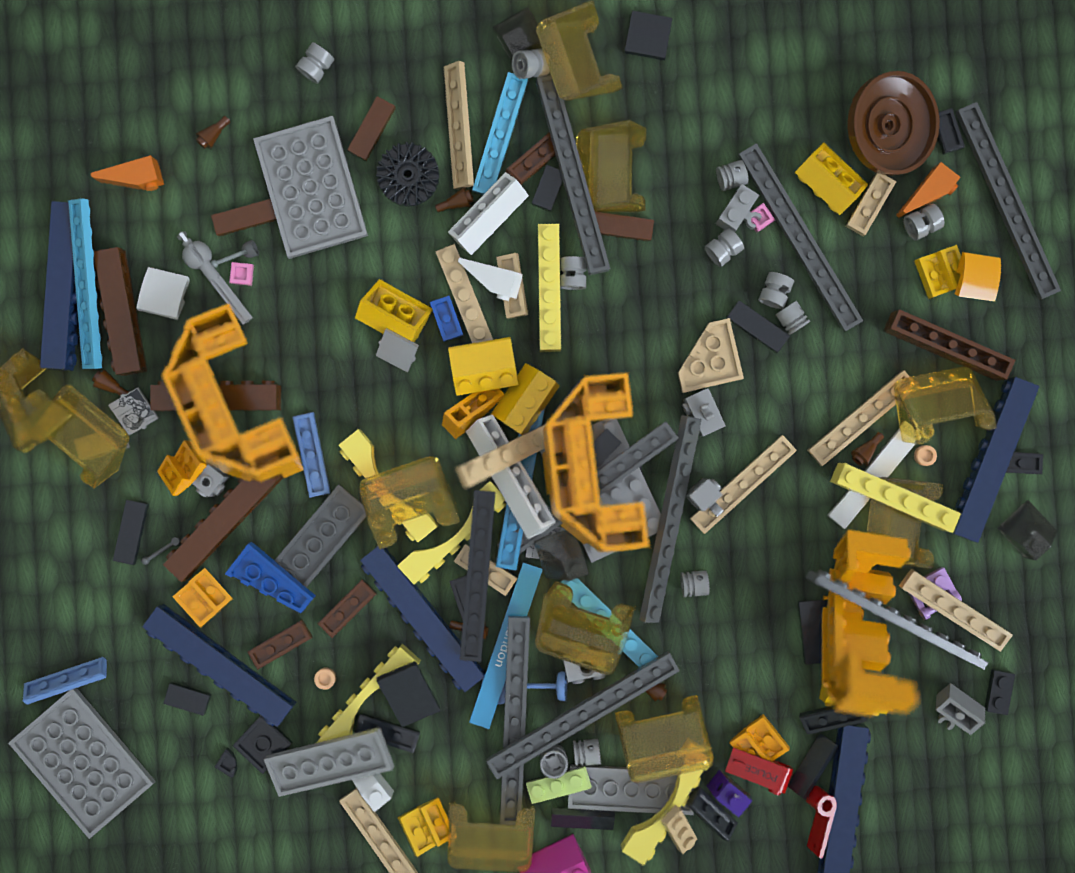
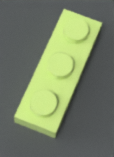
(549, 788)

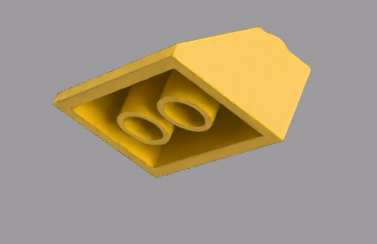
(831, 179)
(394, 310)
(483, 366)
(525, 401)

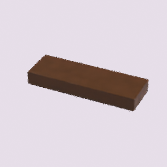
(371, 128)
(532, 160)
(243, 217)
(625, 226)
(347, 608)
(280, 644)

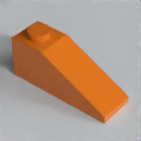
(136, 174)
(936, 185)

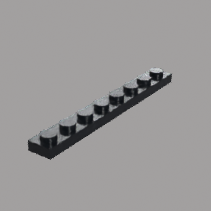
(477, 575)

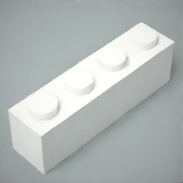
(488, 213)

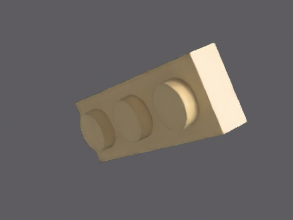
(870, 204)
(513, 307)
(498, 577)
(679, 829)

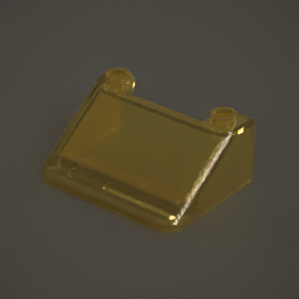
(571, 56)
(607, 165)
(938, 399)
(89, 437)
(894, 523)
(665, 743)
(490, 845)

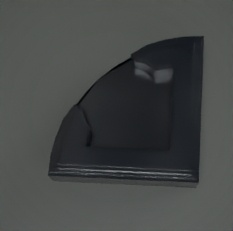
(227, 763)

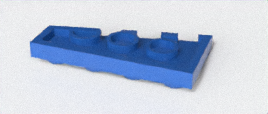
(263, 573)

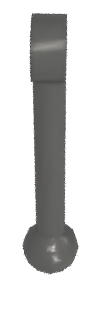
(175, 541)

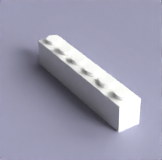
(512, 481)

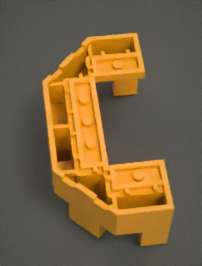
(191, 382)
(572, 469)
(857, 644)

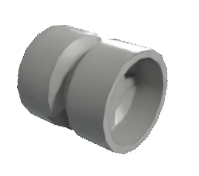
(314, 63)
(530, 64)
(925, 221)
(726, 245)
(572, 265)
(775, 292)
(554, 762)

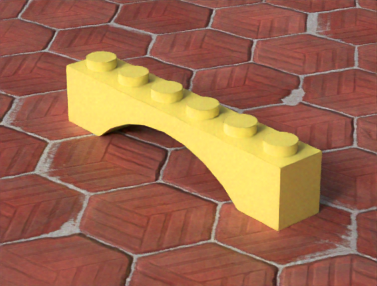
(549, 288)
(361, 453)
(895, 497)
(421, 561)
(345, 719)
(644, 837)

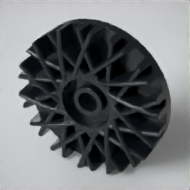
(404, 160)

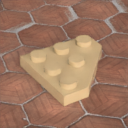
(712, 359)

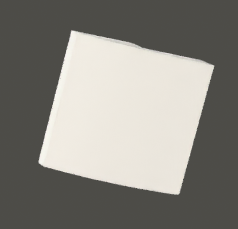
(162, 293)

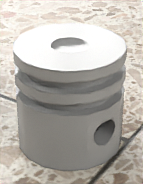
(732, 175)
(792, 317)
(694, 583)
(587, 752)

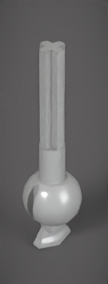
(198, 256)

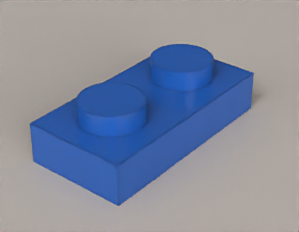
(446, 318)

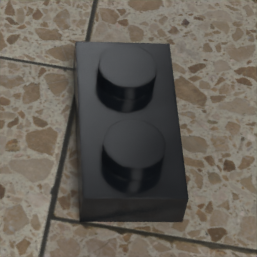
(999, 692)

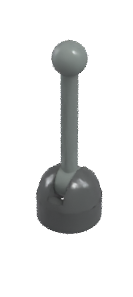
(249, 250)

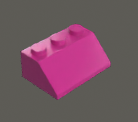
(559, 857)

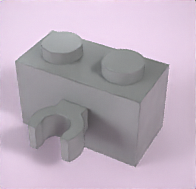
(738, 210)
(703, 407)
(704, 495)
(959, 709)

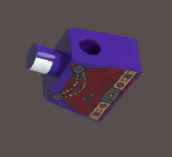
(730, 794)

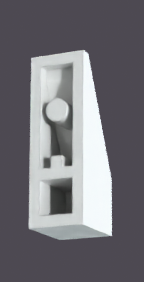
(495, 279)
(374, 790)

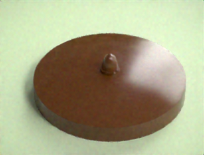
(893, 123)

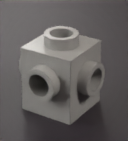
(211, 481)

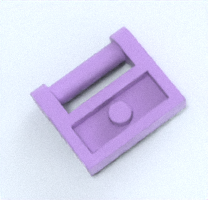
(942, 580)

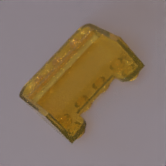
(27, 418)
(404, 495)
(580, 634)

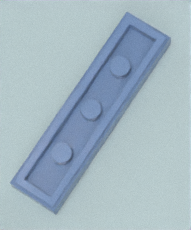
(311, 454)
(64, 680)

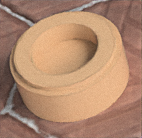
(925, 455)
(325, 678)

